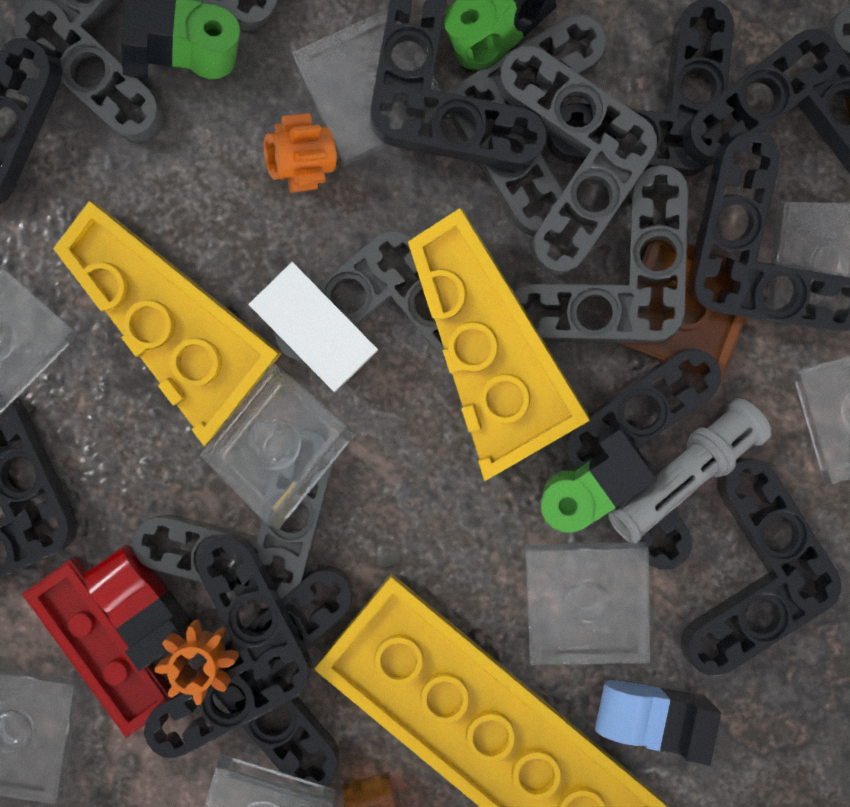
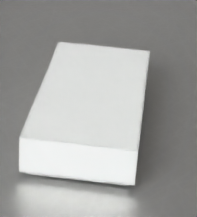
(313, 327)

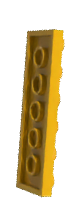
(469, 711)

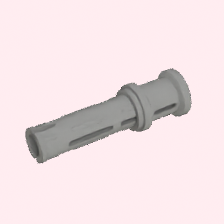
(708, 454)

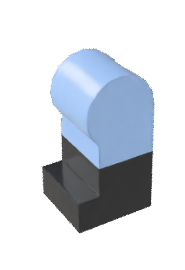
(659, 720)

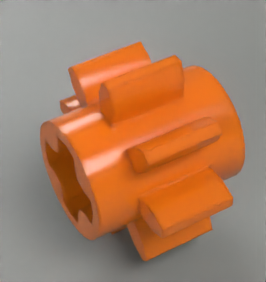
(300, 152)
(192, 681)

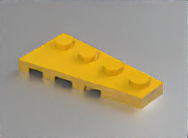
(180, 331)
(500, 365)

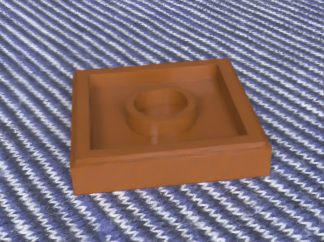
(701, 327)

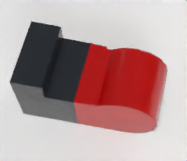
(137, 605)

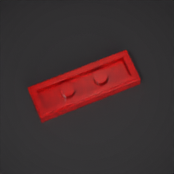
(96, 647)

